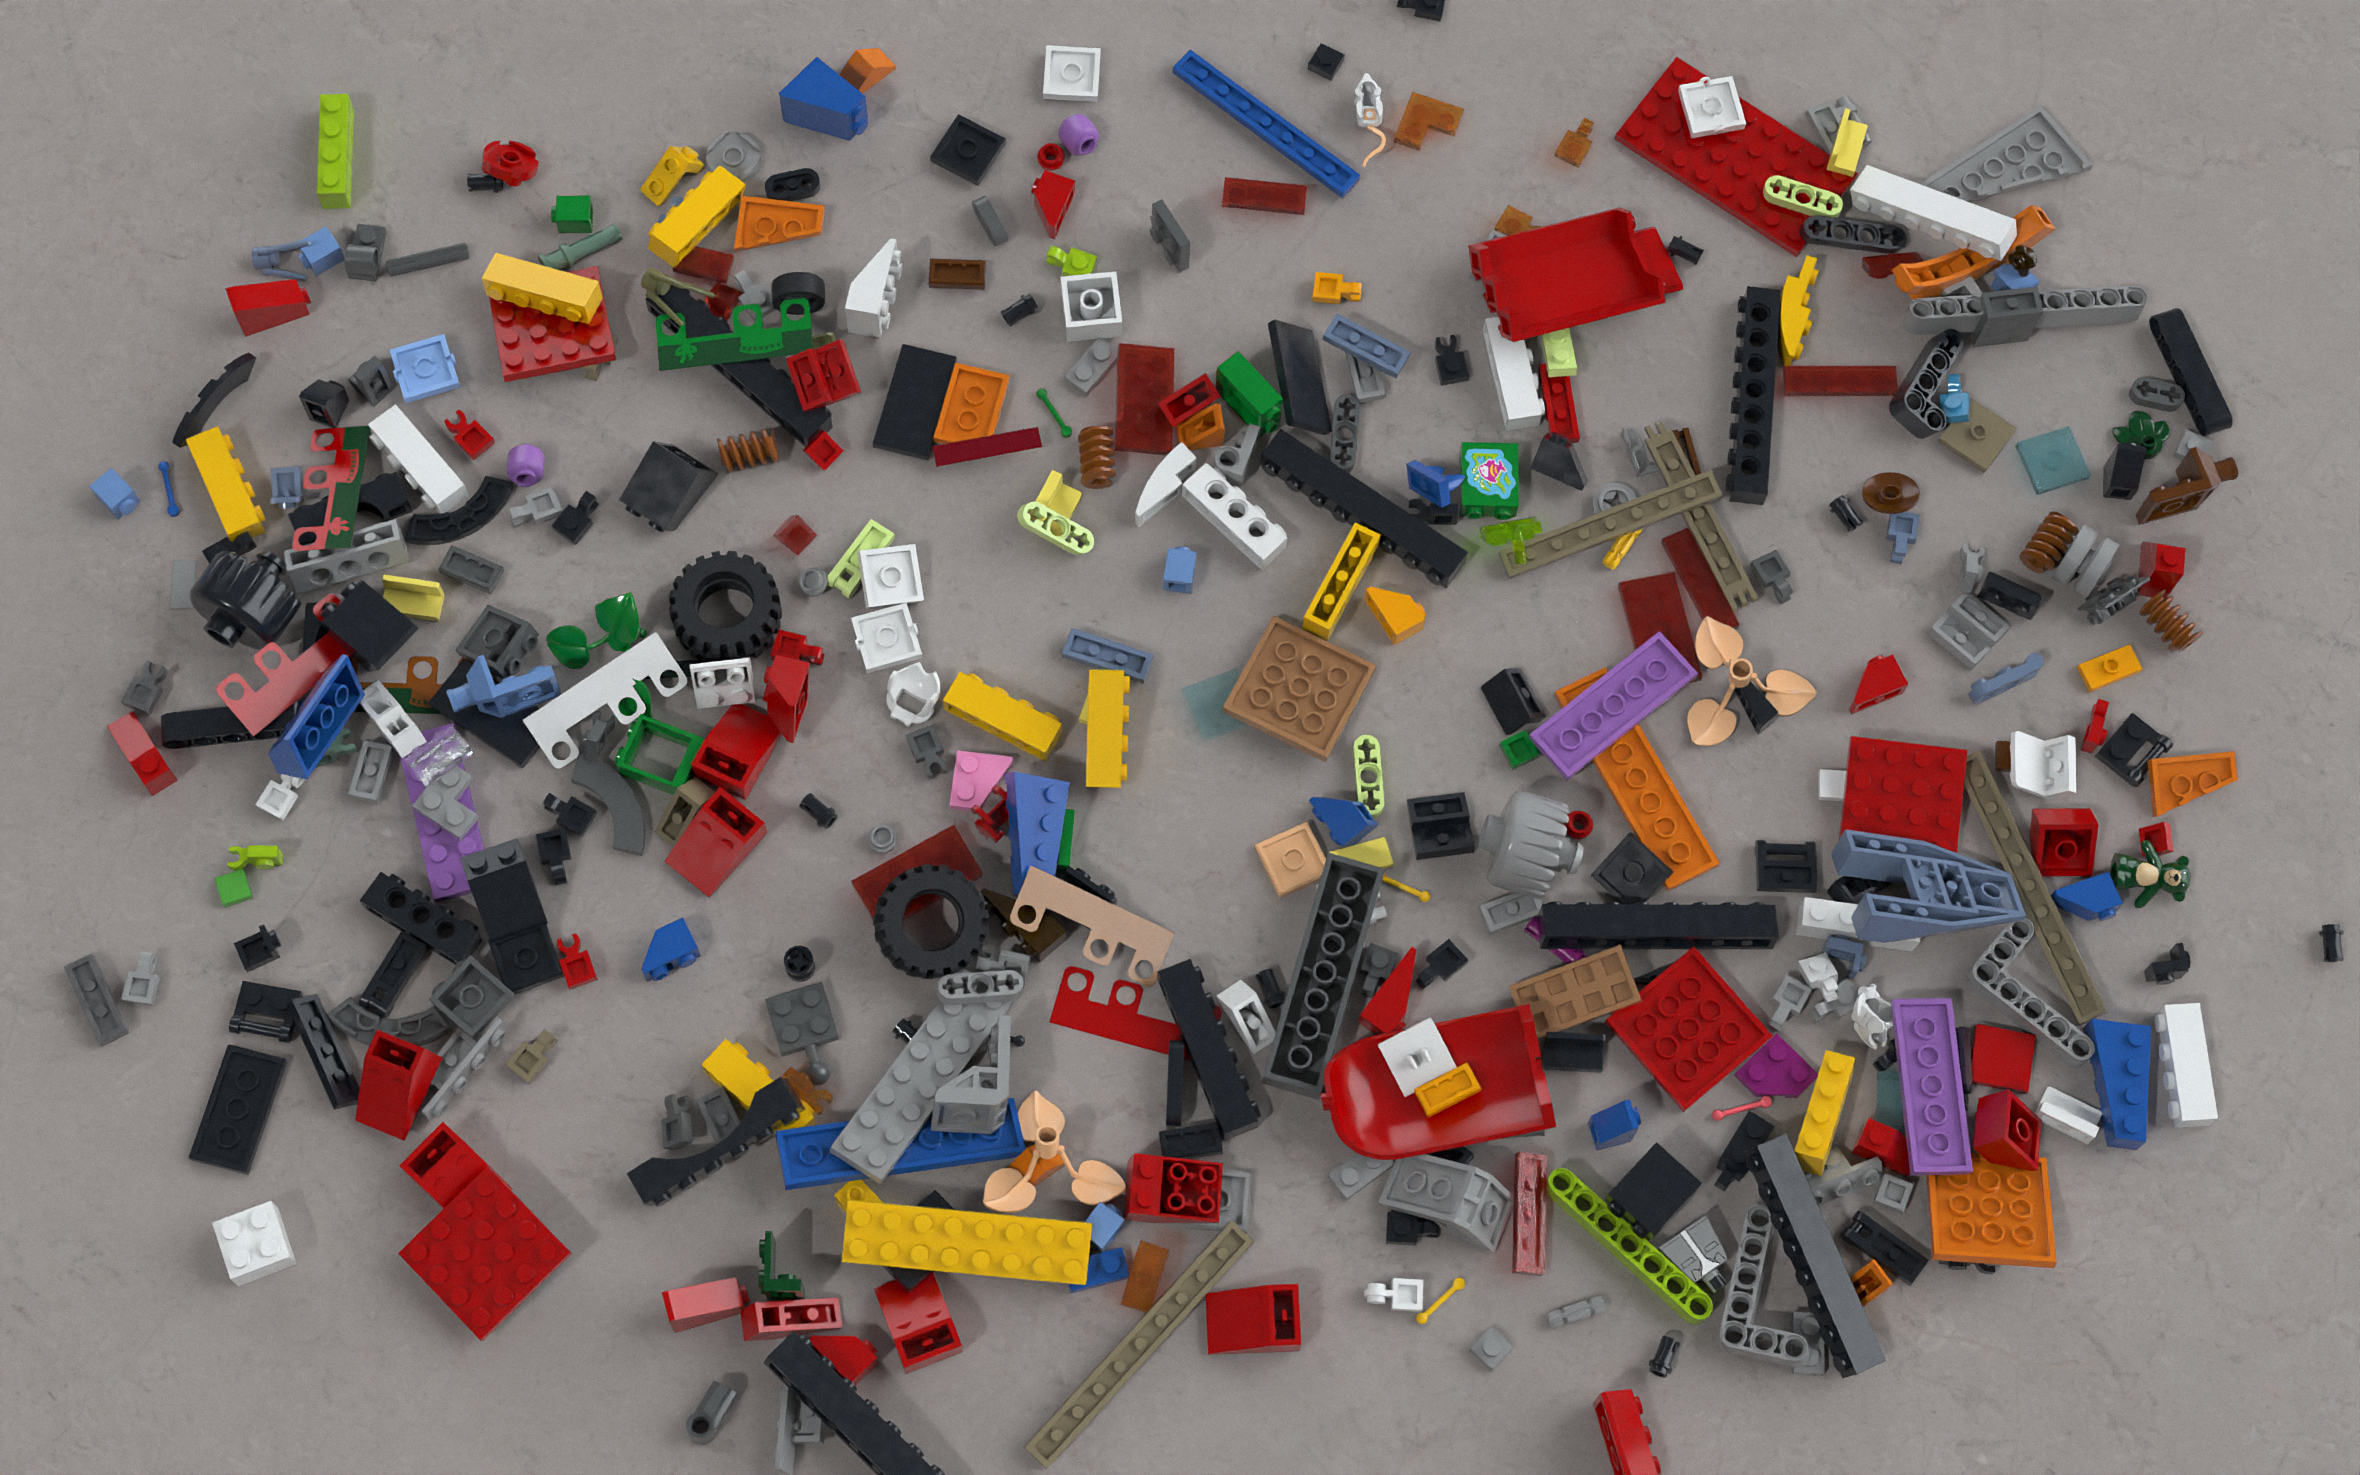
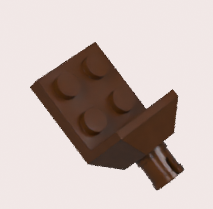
(2197, 479)

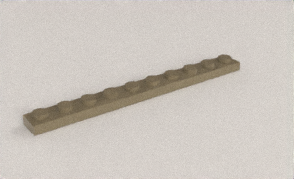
(2032, 890)
(1138, 1344)

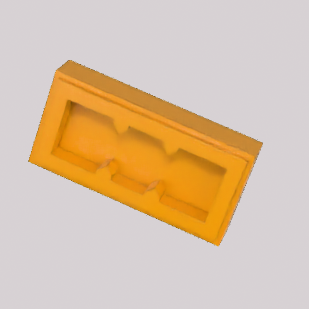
(2109, 668)
(1447, 1090)

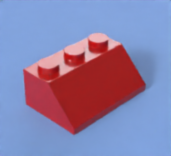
(1624, 1433)

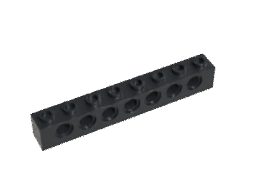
(1766, 305)

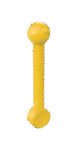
(1424, 896)
(1458, 1284)

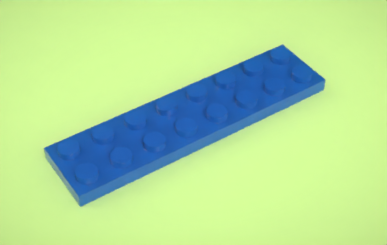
(808, 1160)

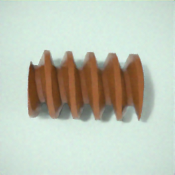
(748, 450)
(1096, 456)
(2048, 543)
(2169, 622)

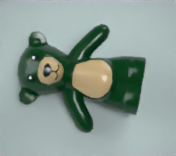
(2153, 875)

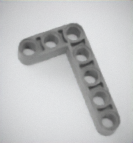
(2024, 998)
(1750, 1295)

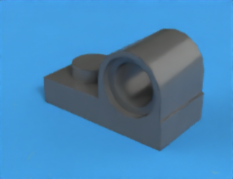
(365, 253)
(372, 381)

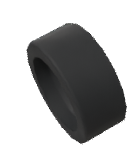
(798, 285)

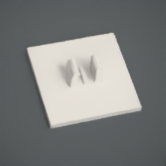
(1417, 1055)

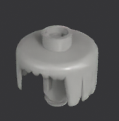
(1527, 843)

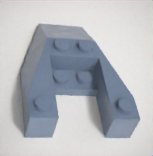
(1944, 887)

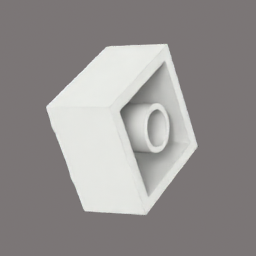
(1091, 306)
(254, 1243)

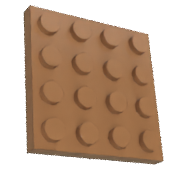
(1299, 688)

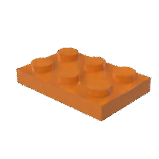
(971, 404)

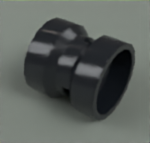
(799, 957)

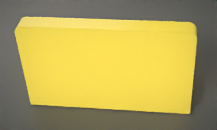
(1847, 145)
(1058, 498)
(414, 597)

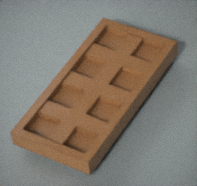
(1578, 991)

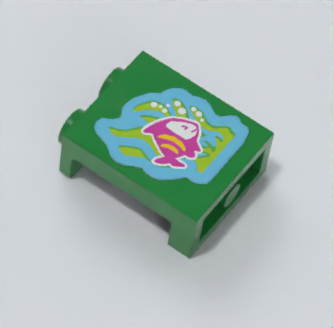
(1489, 480)

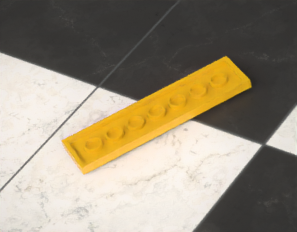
(966, 1242)

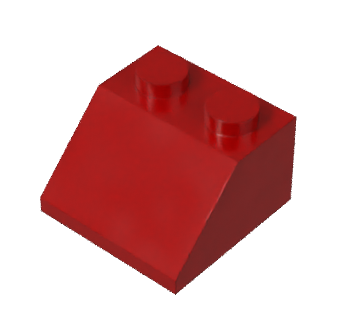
(787, 694)
(2063, 841)
(2007, 1131)

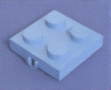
(424, 368)

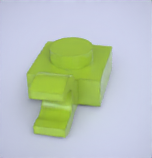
(1074, 263)
(258, 855)

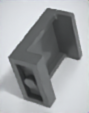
(2007, 316)

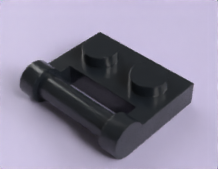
(2125, 745)
(1786, 875)
(265, 1002)

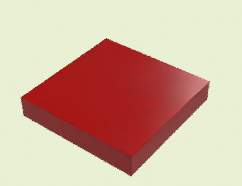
(2002, 1058)

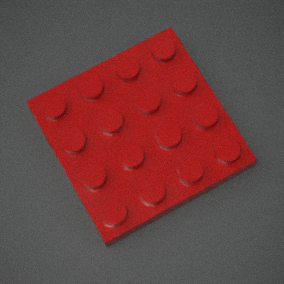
(545, 343)
(1904, 790)
(1689, 1029)
(485, 1253)

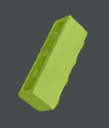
(335, 151)

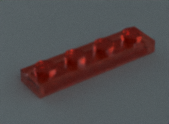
(1840, 380)
(1698, 578)
(1529, 1214)

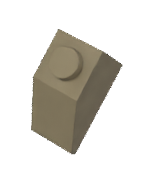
(682, 810)

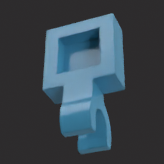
(1955, 403)

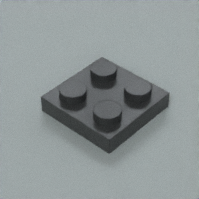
(1170, 235)

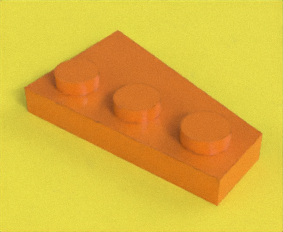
(776, 221)
(2185, 778)

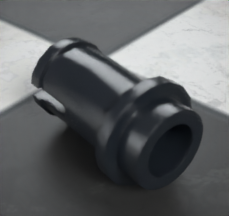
(484, 182)
(1685, 250)
(1019, 309)
(1845, 513)
(823, 815)
(2332, 942)
(1273, 995)
(904, 1030)
(1664, 1356)

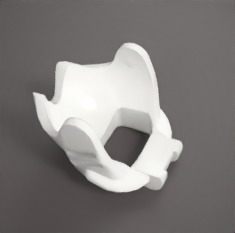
(918, 684)
(1872, 1019)

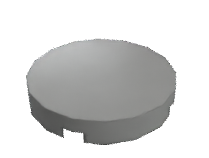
(735, 153)

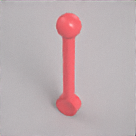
(1765, 1102)

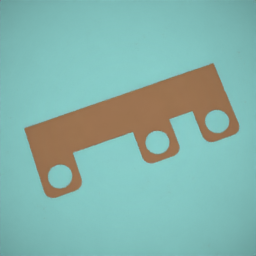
(1104, 919)

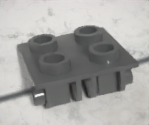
(2117, 596)

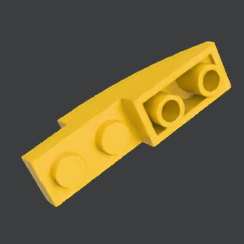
(1793, 312)

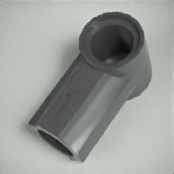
(711, 1410)

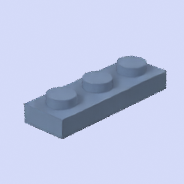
(1366, 346)
(1107, 655)

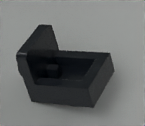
(258, 948)
(2167, 971)

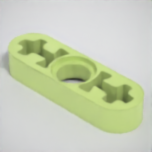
(1798, 187)
(1043, 528)
(1359, 757)

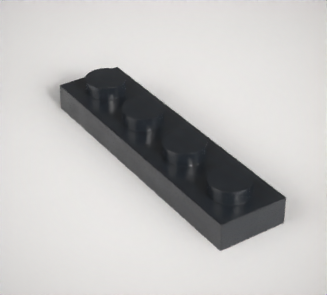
(325, 1051)

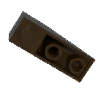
(1037, 943)

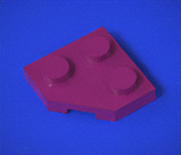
(1776, 1071)

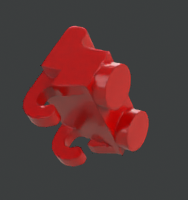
(994, 819)

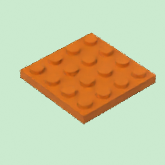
(1992, 1215)

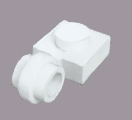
(279, 798)
(1404, 1294)

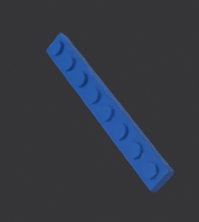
(1266, 123)

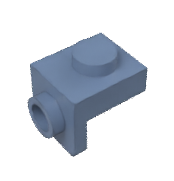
(286, 486)
(1844, 949)

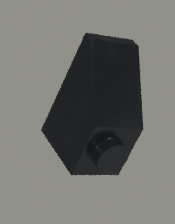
(325, 402)
(1559, 461)

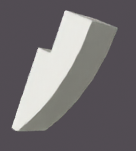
(1165, 483)
(391, 719)

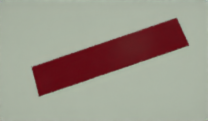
(987, 446)

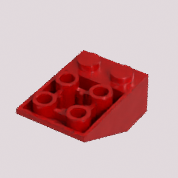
(736, 750)
(716, 842)
(394, 1084)
(443, 1165)
(1172, 1190)
(1254, 1320)
(919, 1323)

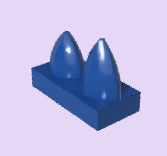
(1431, 483)

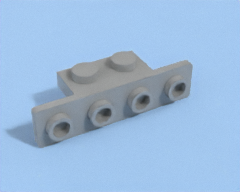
(460, 1058)
(1841, 1178)
(794, 1426)

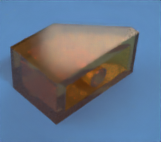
(1145, 1276)

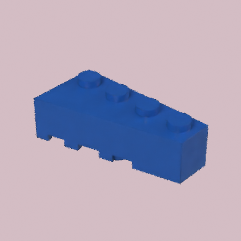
(1035, 823)
(2121, 1079)

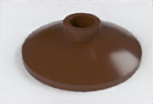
(1890, 493)

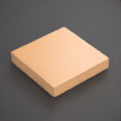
(1292, 859)

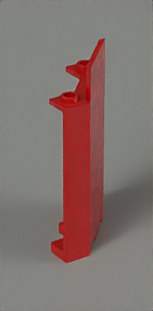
(1572, 273)

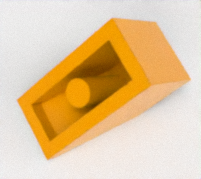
(1395, 613)

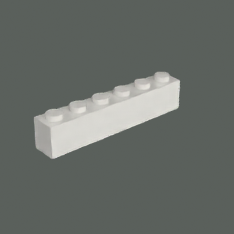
(1934, 213)

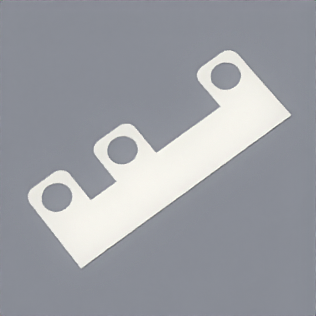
(604, 686)

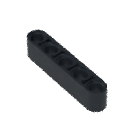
(2190, 371)
(216, 727)

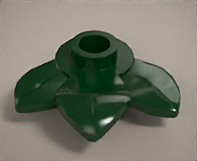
(2143, 432)

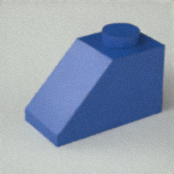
(2089, 898)

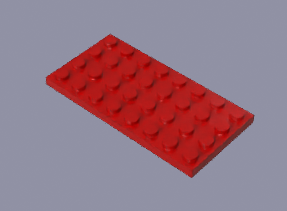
(1733, 164)

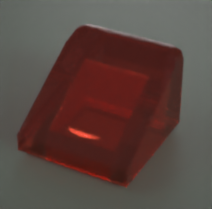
(723, 301)
(795, 534)

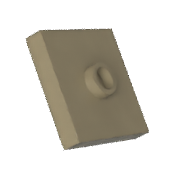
(1978, 439)

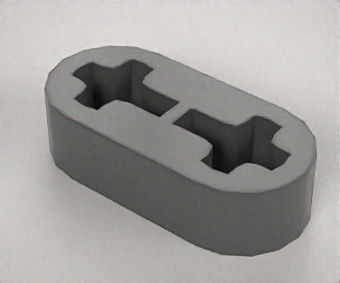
(989, 221)
(2156, 394)

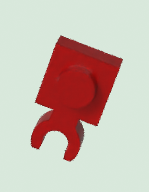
(470, 438)
(2094, 733)
(576, 966)

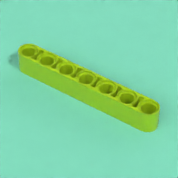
(1633, 1261)

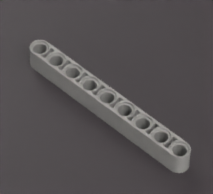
(2059, 308)

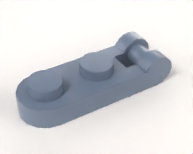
(2005, 679)

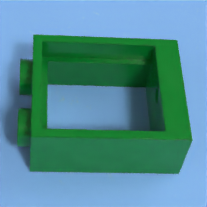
(1249, 394)
(636, 735)

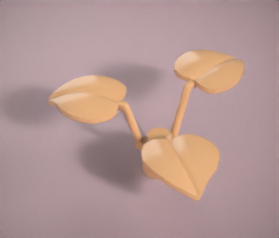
(1717, 645)
(1043, 1123)

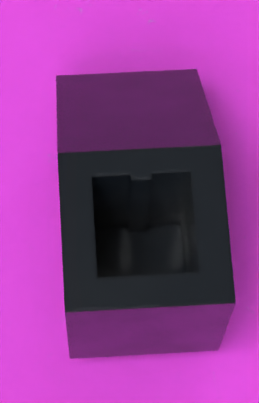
(2123, 471)

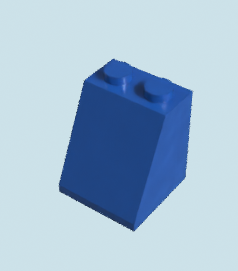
(824, 102)

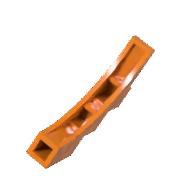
(1934, 275)

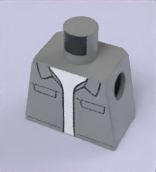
(1698, 1254)

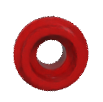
(1051, 150)
(1584, 819)

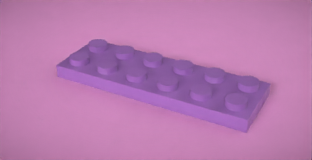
(1613, 705)
(440, 848)
(1931, 1087)

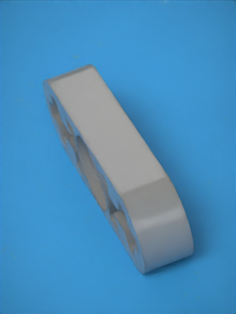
(971, 996)

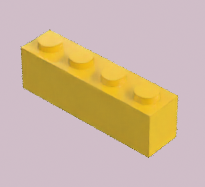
(696, 216)
(542, 288)
(225, 484)
(1341, 582)
(1002, 715)
(1105, 728)
(743, 1078)
(1824, 1111)

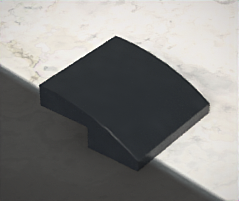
(1440, 826)

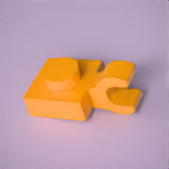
(1330, 289)

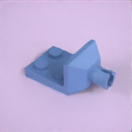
(507, 697)

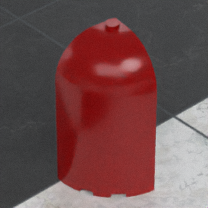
(1385, 1125)

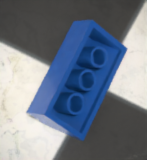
(318, 721)

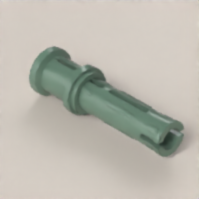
(569, 254)

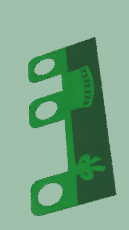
(742, 345)

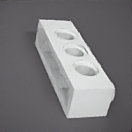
(1260, 549)

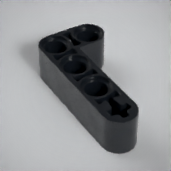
(1912, 401)

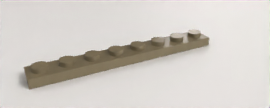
(1613, 523)

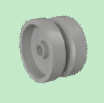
(2083, 560)

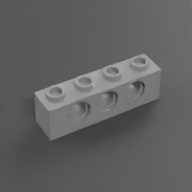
(370, 551)

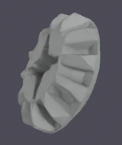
(1607, 493)

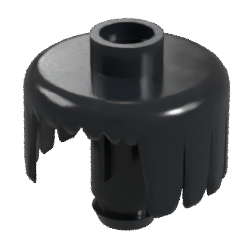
(245, 603)

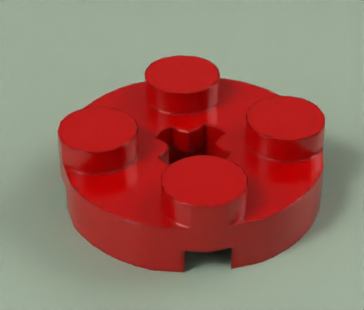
(509, 162)

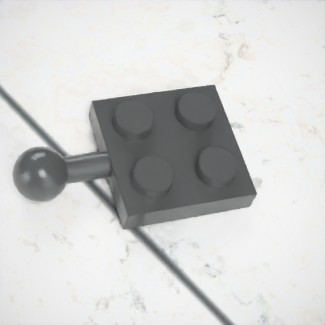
(801, 1023)

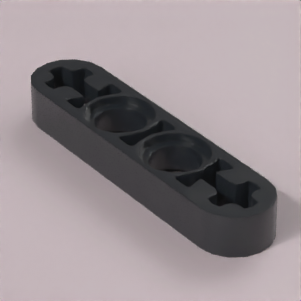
(1852, 231)

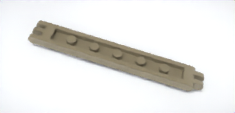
(1701, 520)

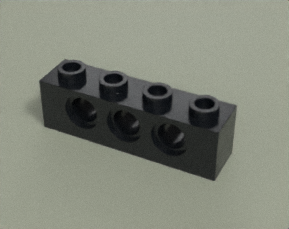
(387, 889)

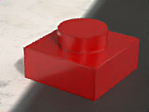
(823, 450)
(2159, 836)

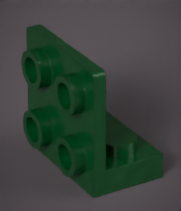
(786, 1285)

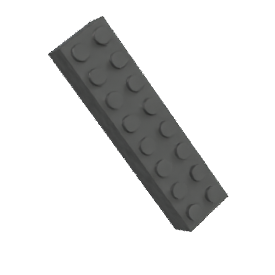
(1323, 976)

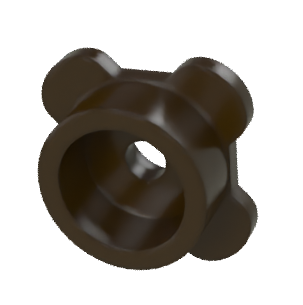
(2023, 260)

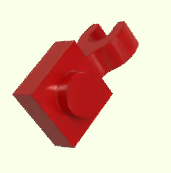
(795, 647)

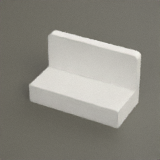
(2068, 1115)

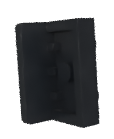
(2010, 595)

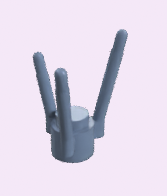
(268, 256)

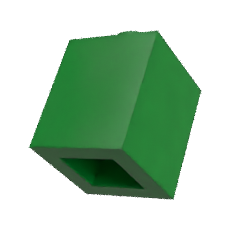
(573, 214)

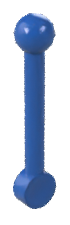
(173, 509)

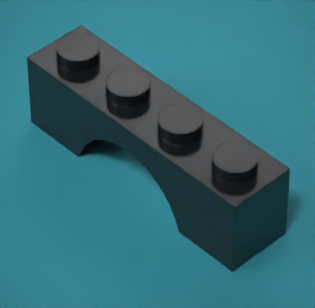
(381, 496)

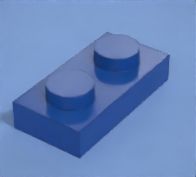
(1104, 1269)

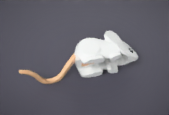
(1369, 110)

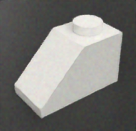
(1247, 1016)

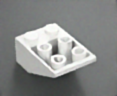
(873, 292)

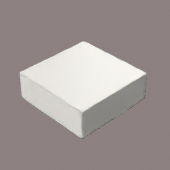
(1831, 785)

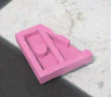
(975, 777)

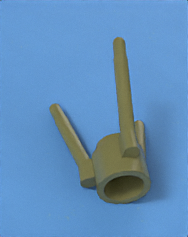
(659, 283)

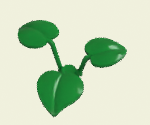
(621, 620)

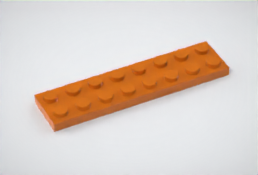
(1649, 798)

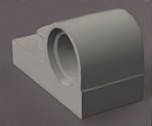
(1239, 455)

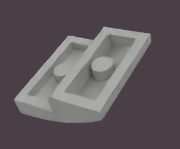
(1968, 630)

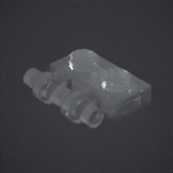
(438, 756)

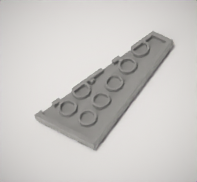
(2013, 159)

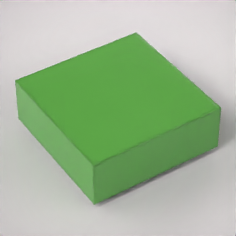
(233, 888)

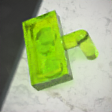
(1516, 530)

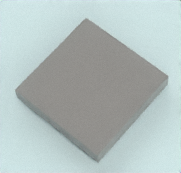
(1233, 1203)

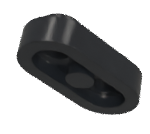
(792, 184)

